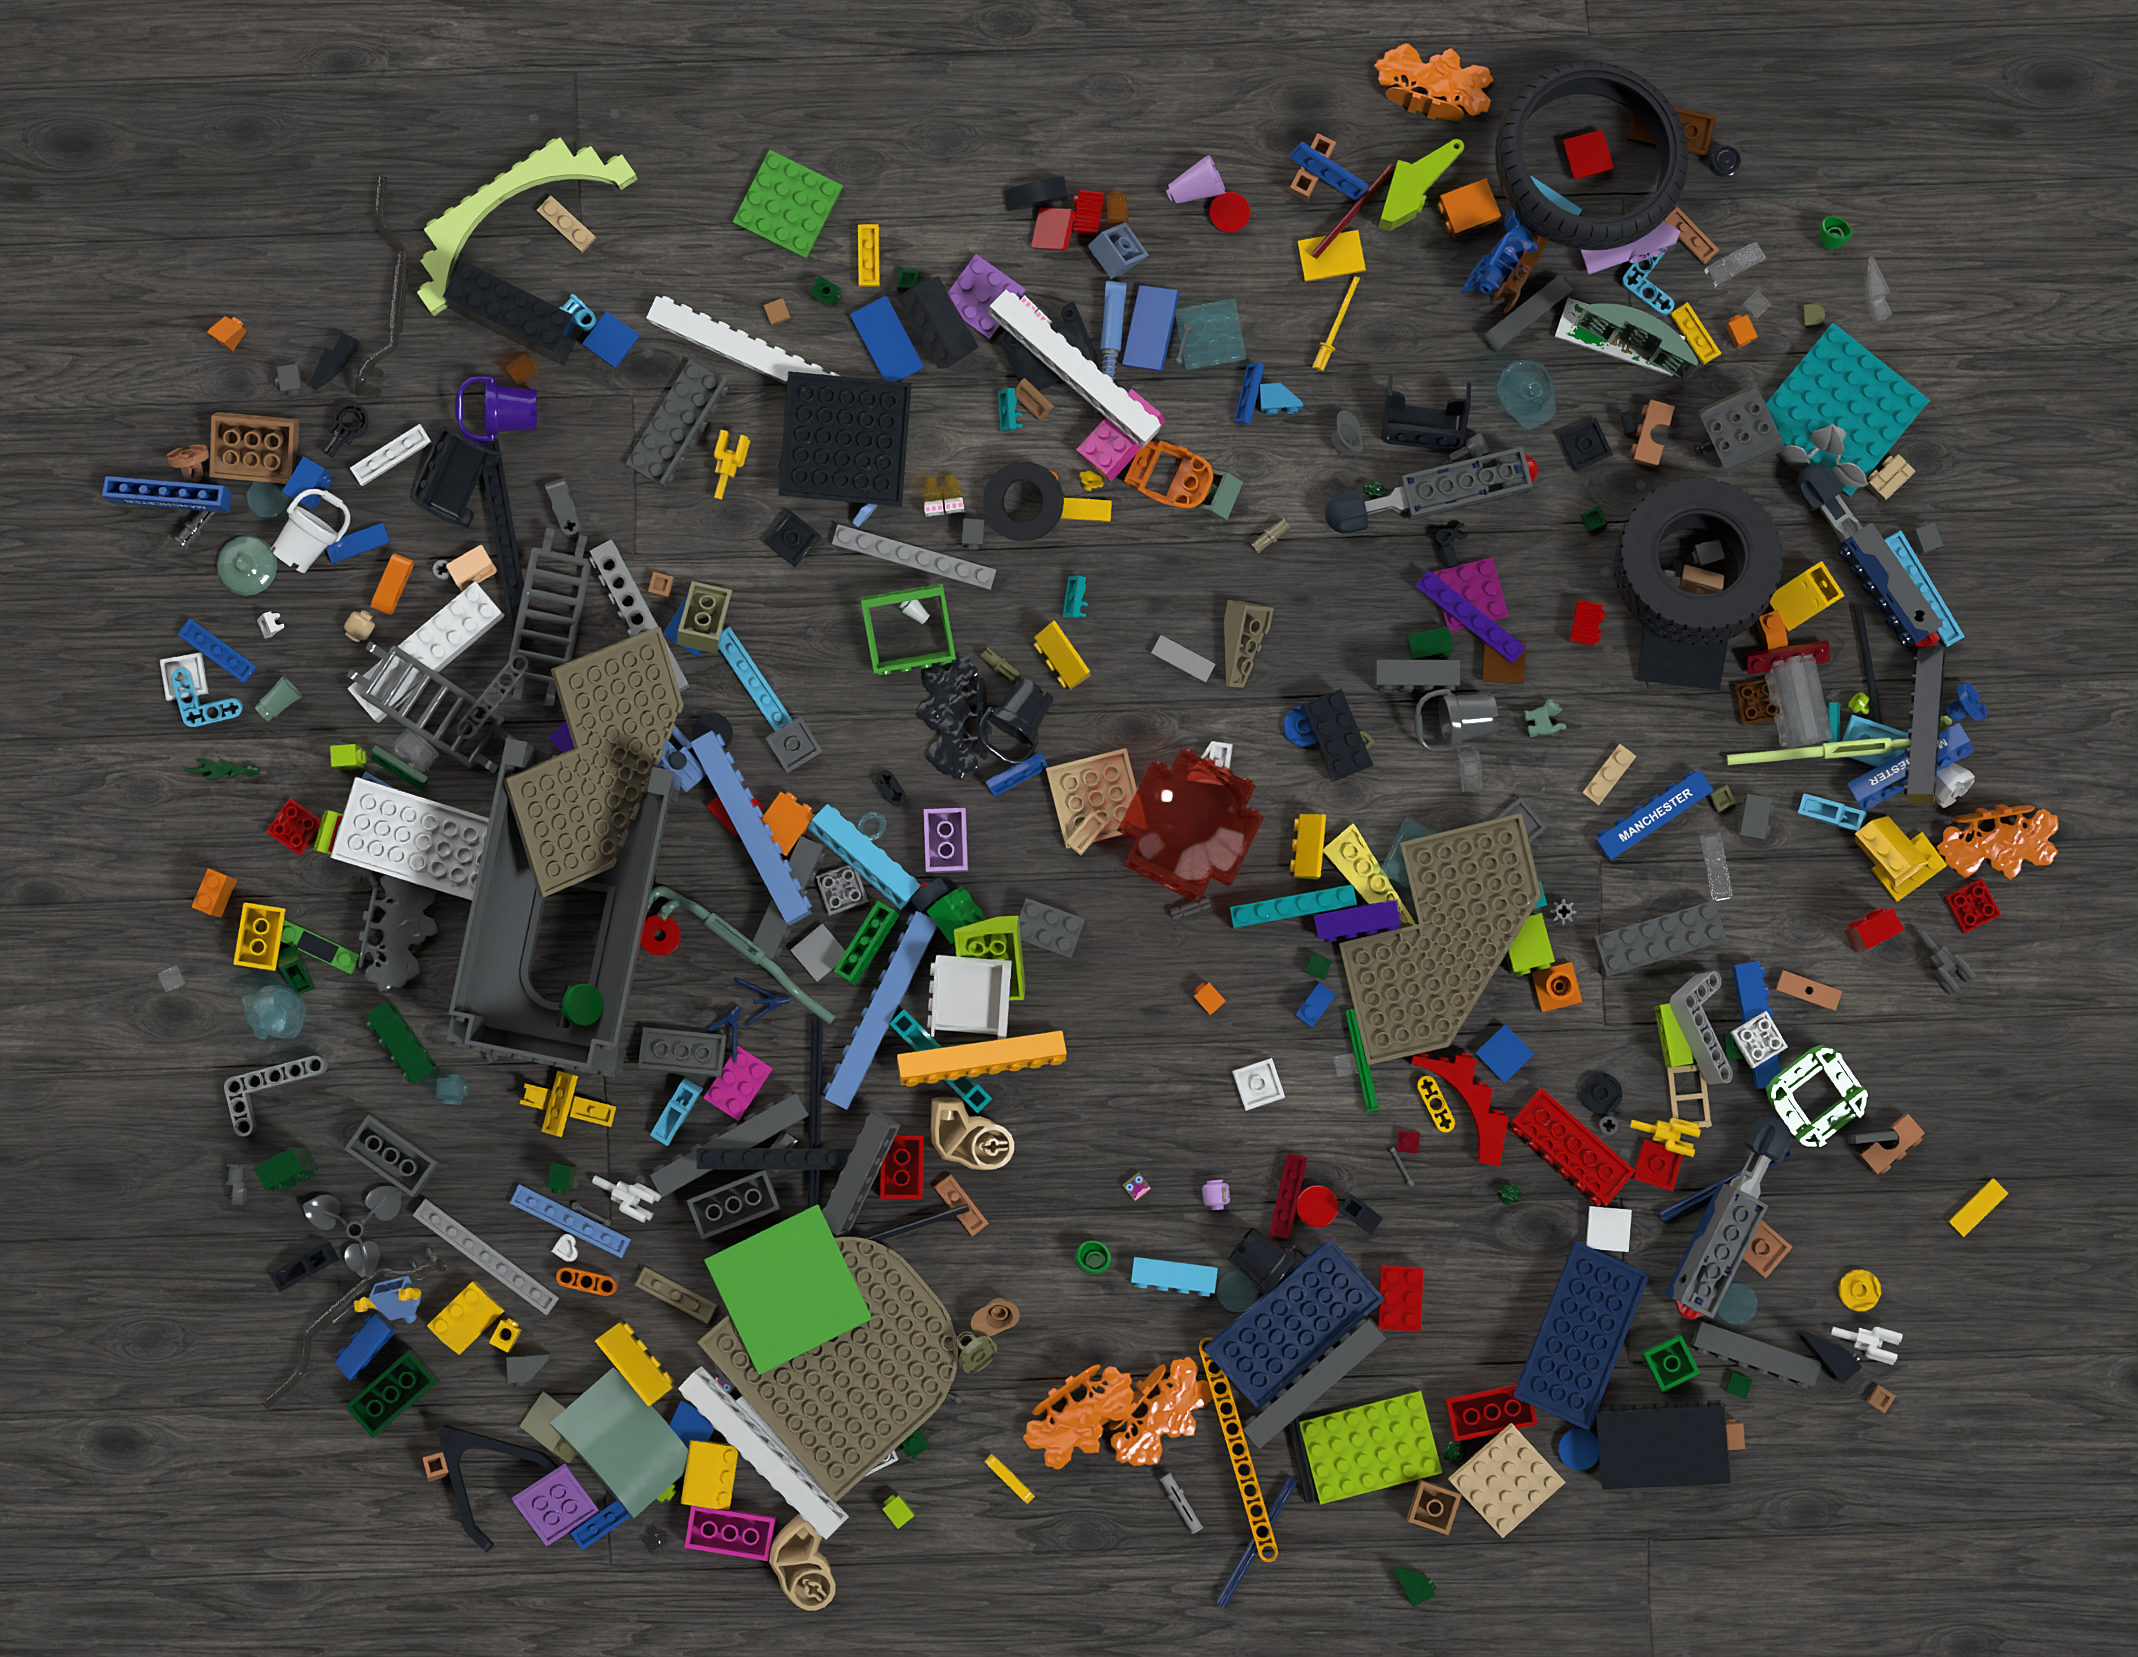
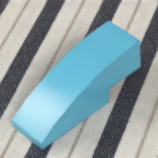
(1832, 813)
(676, 1111)

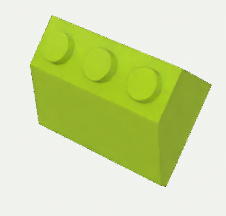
(1673, 1042)

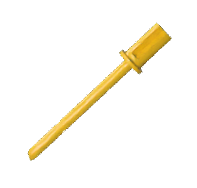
(1326, 348)

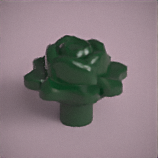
(1374, 490)
(1510, 1193)
(1454, 1451)

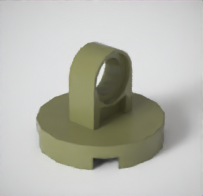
(976, 1353)

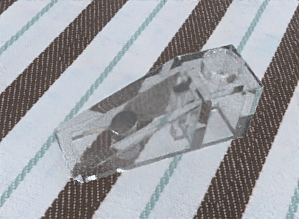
(1716, 866)

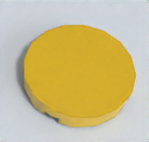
(1859, 1290)

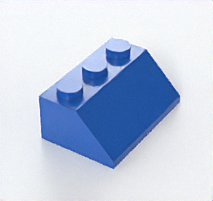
(365, 1346)

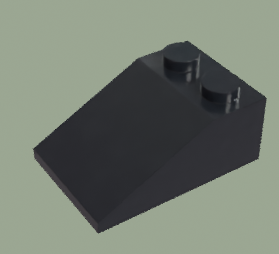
(1837, 1361)

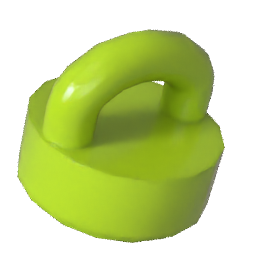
(1859, 703)

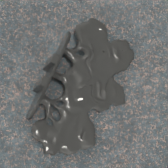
(402, 926)

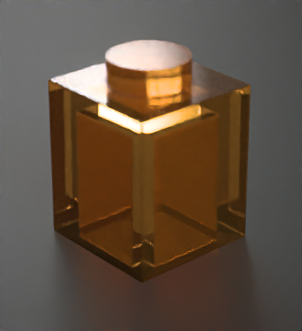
(1117, 207)
(523, 369)

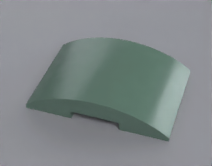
(1642, 331)
(623, 1442)

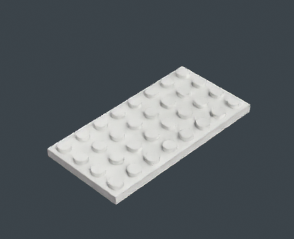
(411, 838)

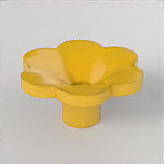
(1091, 480)

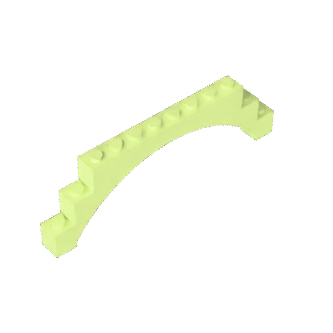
(541, 167)

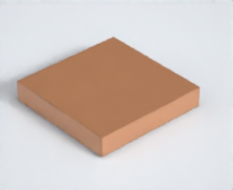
(1765, 1250)

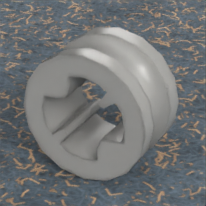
(441, 563)

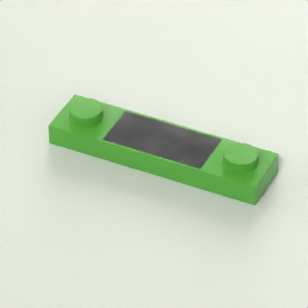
(319, 947)

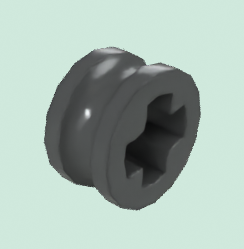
(1604, 1120)

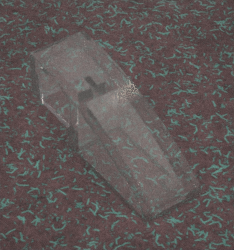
(1735, 264)
(1875, 292)

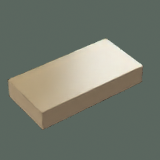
(1086, 833)

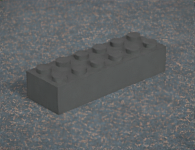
(1659, 938)

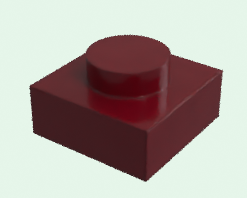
(1408, 1141)

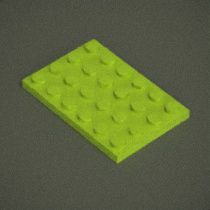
(1370, 1447)

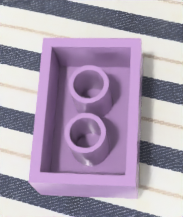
(945, 840)

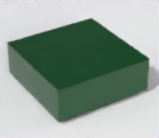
(907, 278)
(1593, 519)
(1739, 1385)

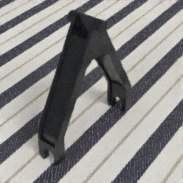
(454, 1444)

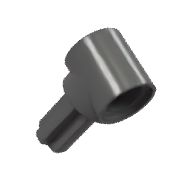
(1473, 448)

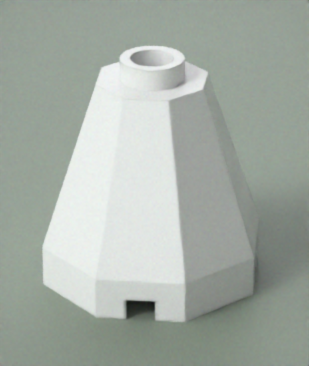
(1951, 783)

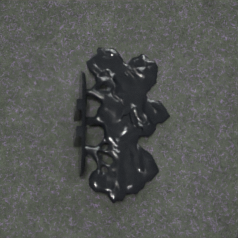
(949, 713)

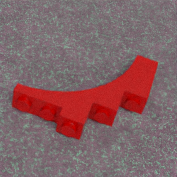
(1459, 1074)

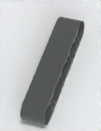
(1528, 313)
(490, 706)

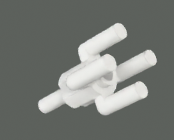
(629, 1196)
(1872, 1341)

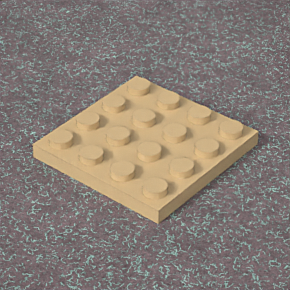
(1095, 785)
(1506, 1480)

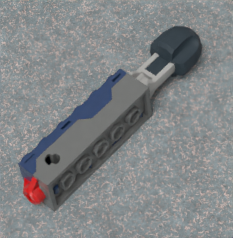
(1439, 490)
(1871, 561)
(1727, 1226)

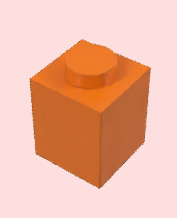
(1741, 330)
(1208, 998)

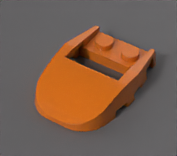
(1189, 484)

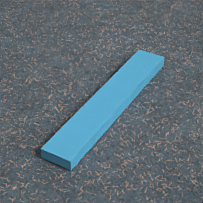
(1950, 631)
(753, 680)

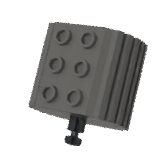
(1740, 430)

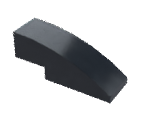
(1036, 194)
(333, 361)
(305, 1266)

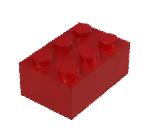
(1873, 929)
(903, 1169)
(1403, 1298)

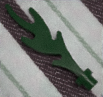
(220, 771)

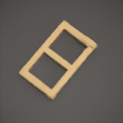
(1704, 1095)

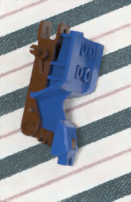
(1507, 262)

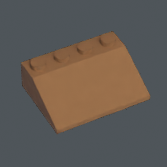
(253, 447)

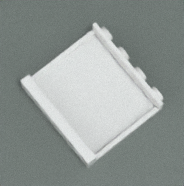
(969, 995)

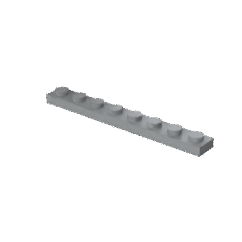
(914, 557)
(486, 1256)

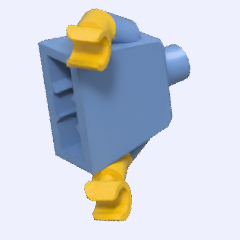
(393, 1298)

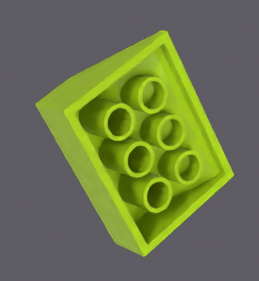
(995, 940)

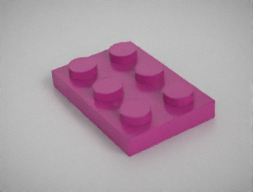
(738, 1083)

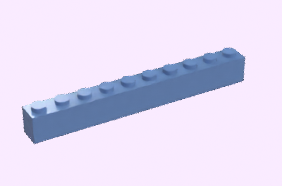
(751, 828)
(881, 1011)

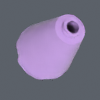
(1197, 182)

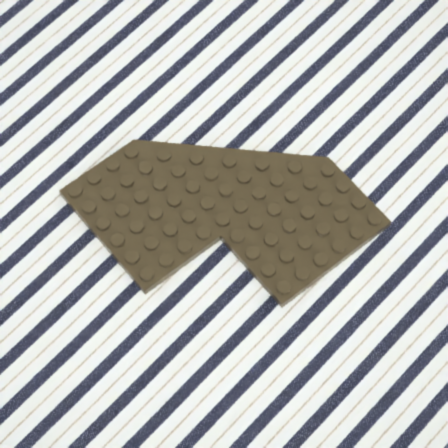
(581, 803)
(1470, 903)

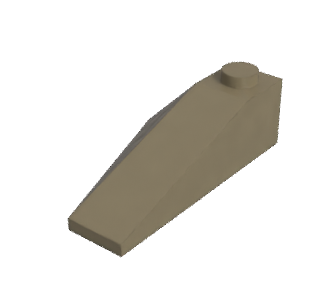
(1243, 632)

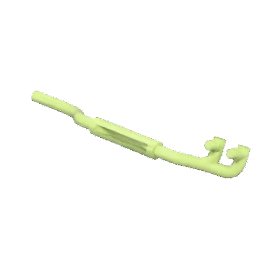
(1831, 750)

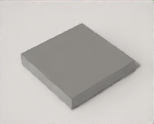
(819, 952)

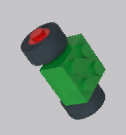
(948, 910)

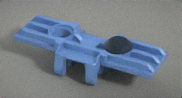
(682, 761)

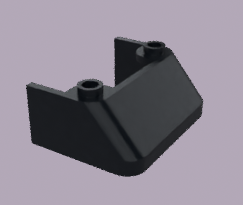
(1425, 426)

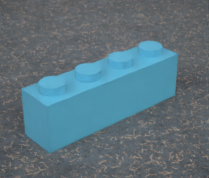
(1174, 1275)

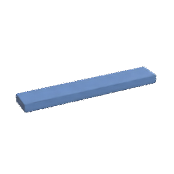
(570, 1221)

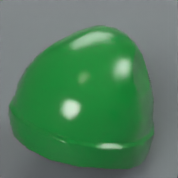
(1834, 233)
(1093, 1257)

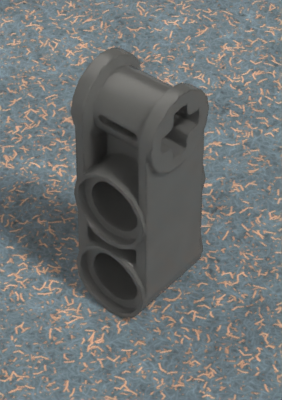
(564, 507)

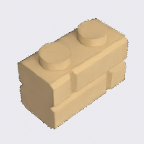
(1890, 478)

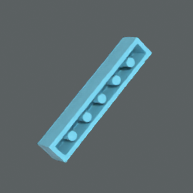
(864, 856)

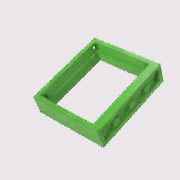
(922, 661)

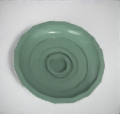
(246, 565)

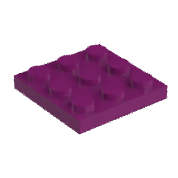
(1479, 586)

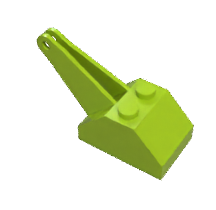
(1412, 181)

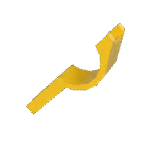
(579, 1108)

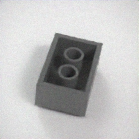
(1049, 928)

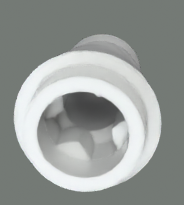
(914, 610)

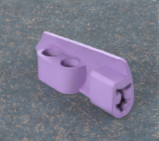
(1642, 249)

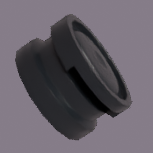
(1725, 161)

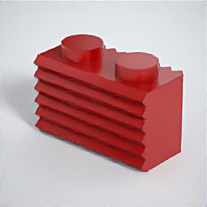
(1088, 212)
(1586, 623)

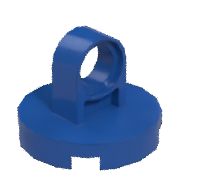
(1967, 705)

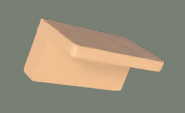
(471, 568)
(1701, 581)

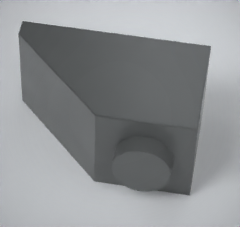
(524, 1368)

